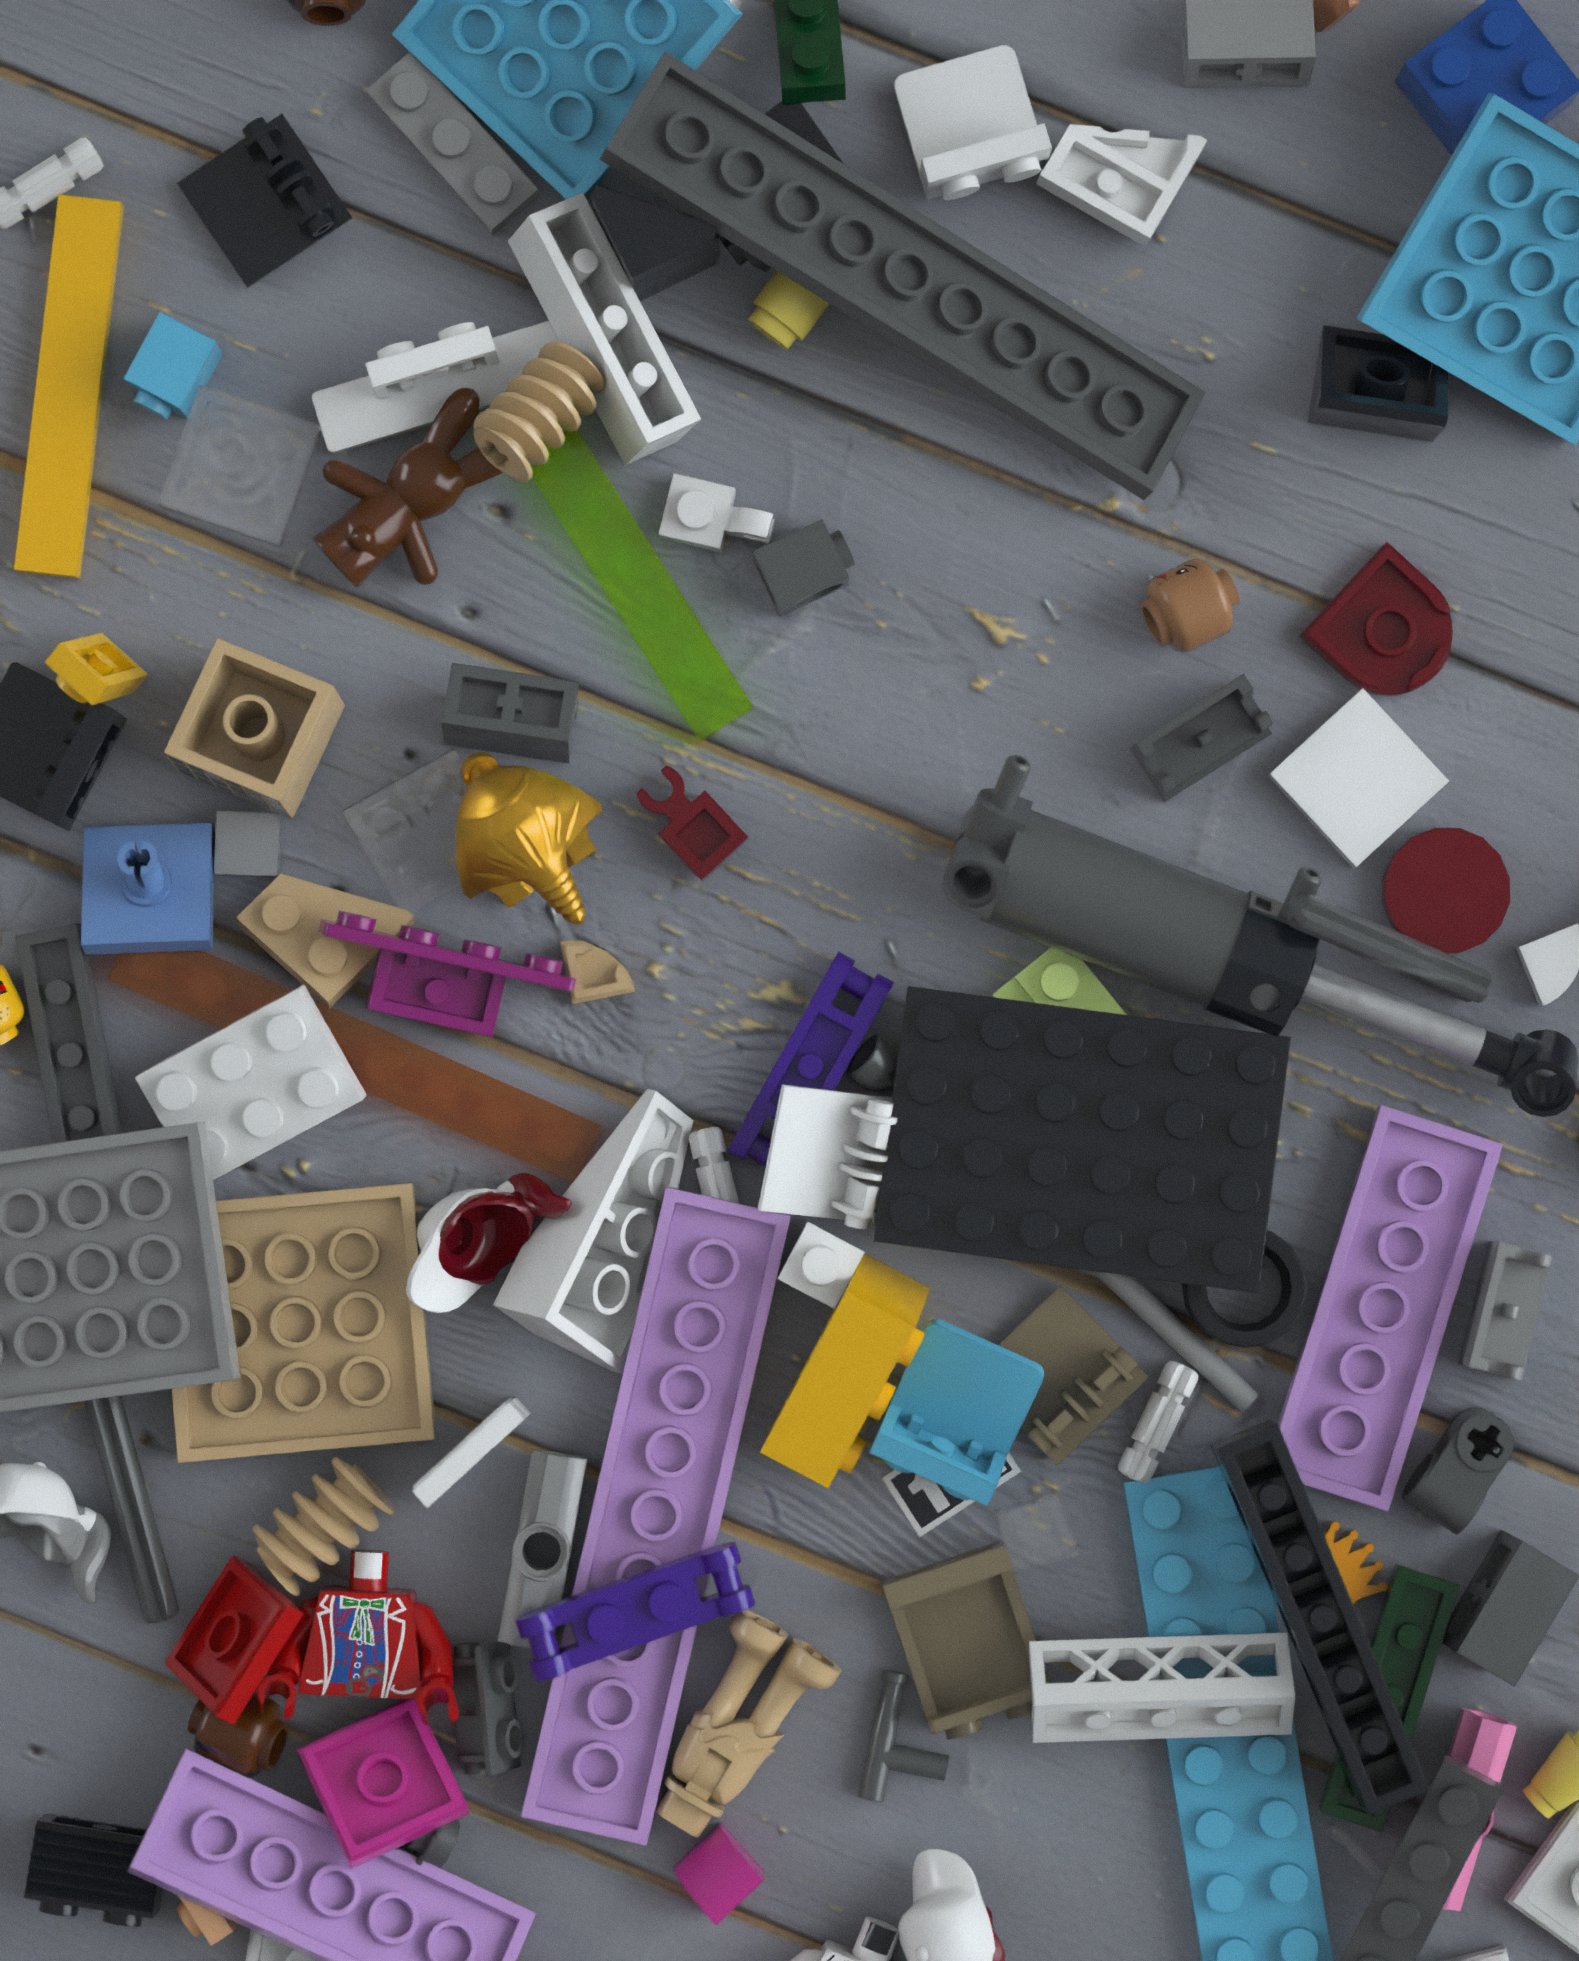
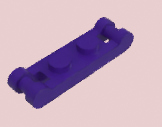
(816, 1050)
(634, 1610)

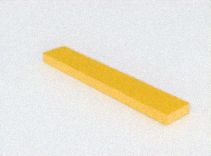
(69, 387)

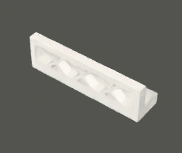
(1150, 1708)

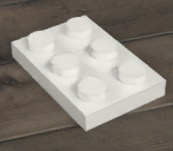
(255, 1081)

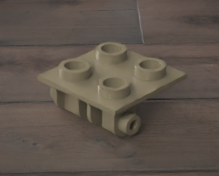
(1083, 1373)

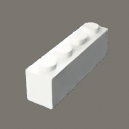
(604, 320)

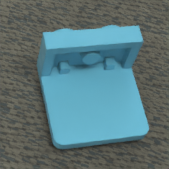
(957, 1411)

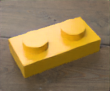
(95, 669)

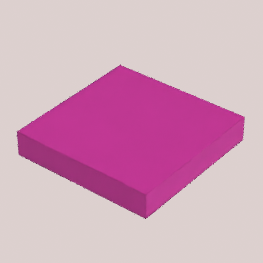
(382, 1782)

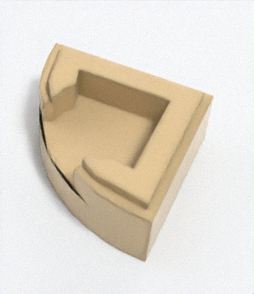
(596, 972)

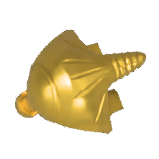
(522, 834)

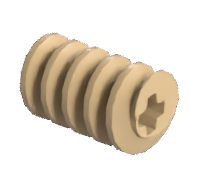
(537, 410)
(320, 1524)

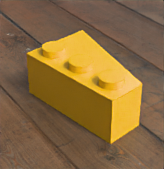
(848, 1373)

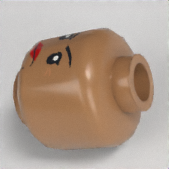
(1189, 605)

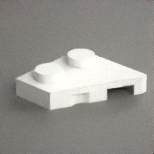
(1120, 175)

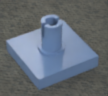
(148, 888)

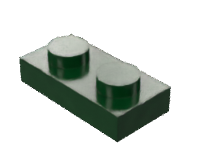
(809, 51)

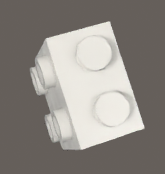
(971, 123)

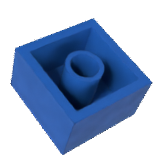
(1485, 53)

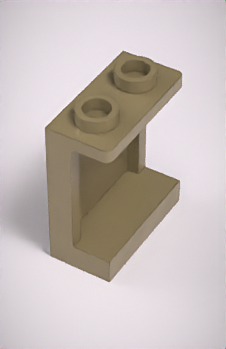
(965, 1638)

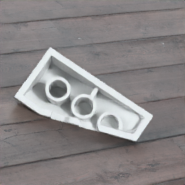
(587, 1268)

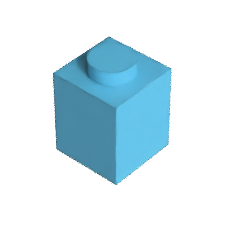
(171, 367)

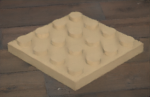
(319, 1329)

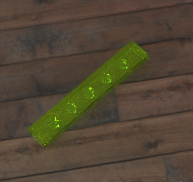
(640, 588)

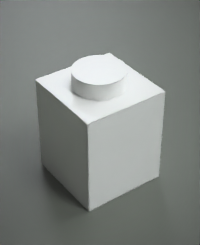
(820, 1265)

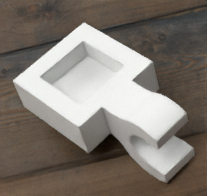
(703, 514)

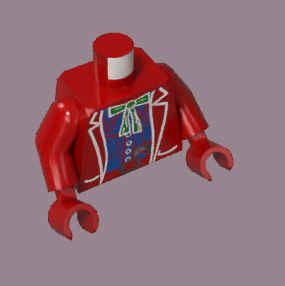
(365, 1644)

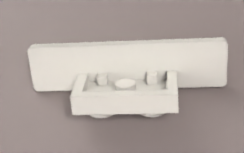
(413, 383)

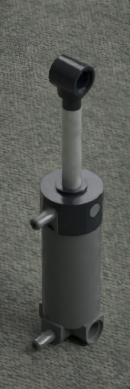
(1202, 938)

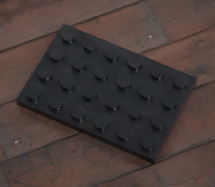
(1083, 1139)

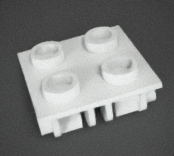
(827, 1155)

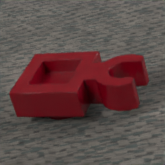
(698, 830)

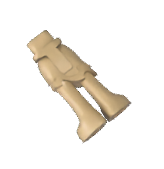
(724, 1750)

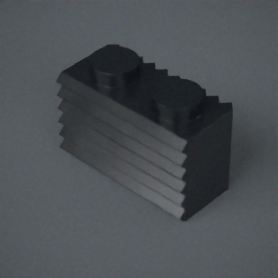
(87, 1867)

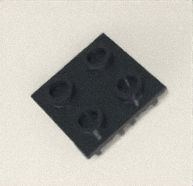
(264, 199)

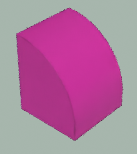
(718, 1873)

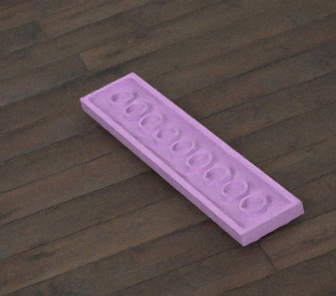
(659, 1502)

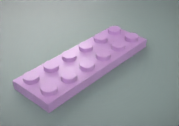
(1385, 1304)
(286, 1877)

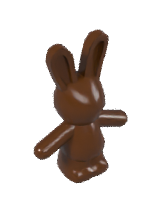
(418, 488)

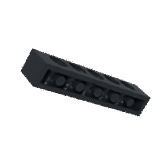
(1319, 1617)

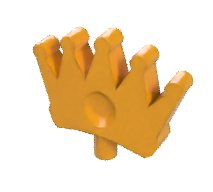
(1349, 1564)

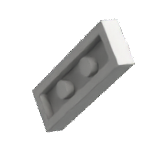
(452, 143)

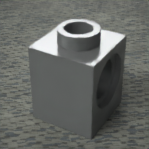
(803, 566)

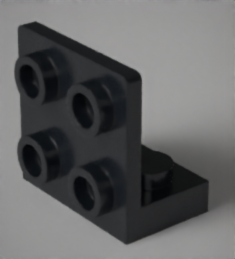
(51, 745)

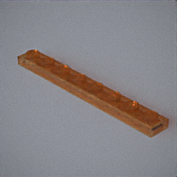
(381, 1061)

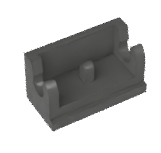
(510, 712)
(1202, 738)
(1508, 1607)

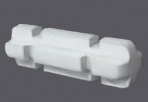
(48, 180)
(714, 1173)
(1158, 1422)

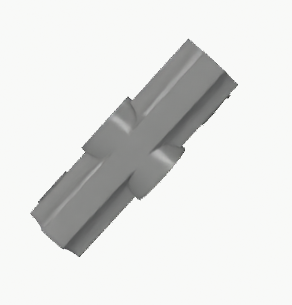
(549, 1507)

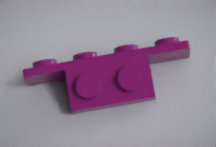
(438, 982)

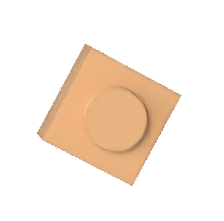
(204, 1921)

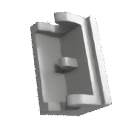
(1248, 43)
(1505, 1310)

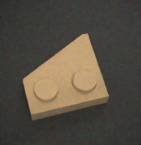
(287, 922)

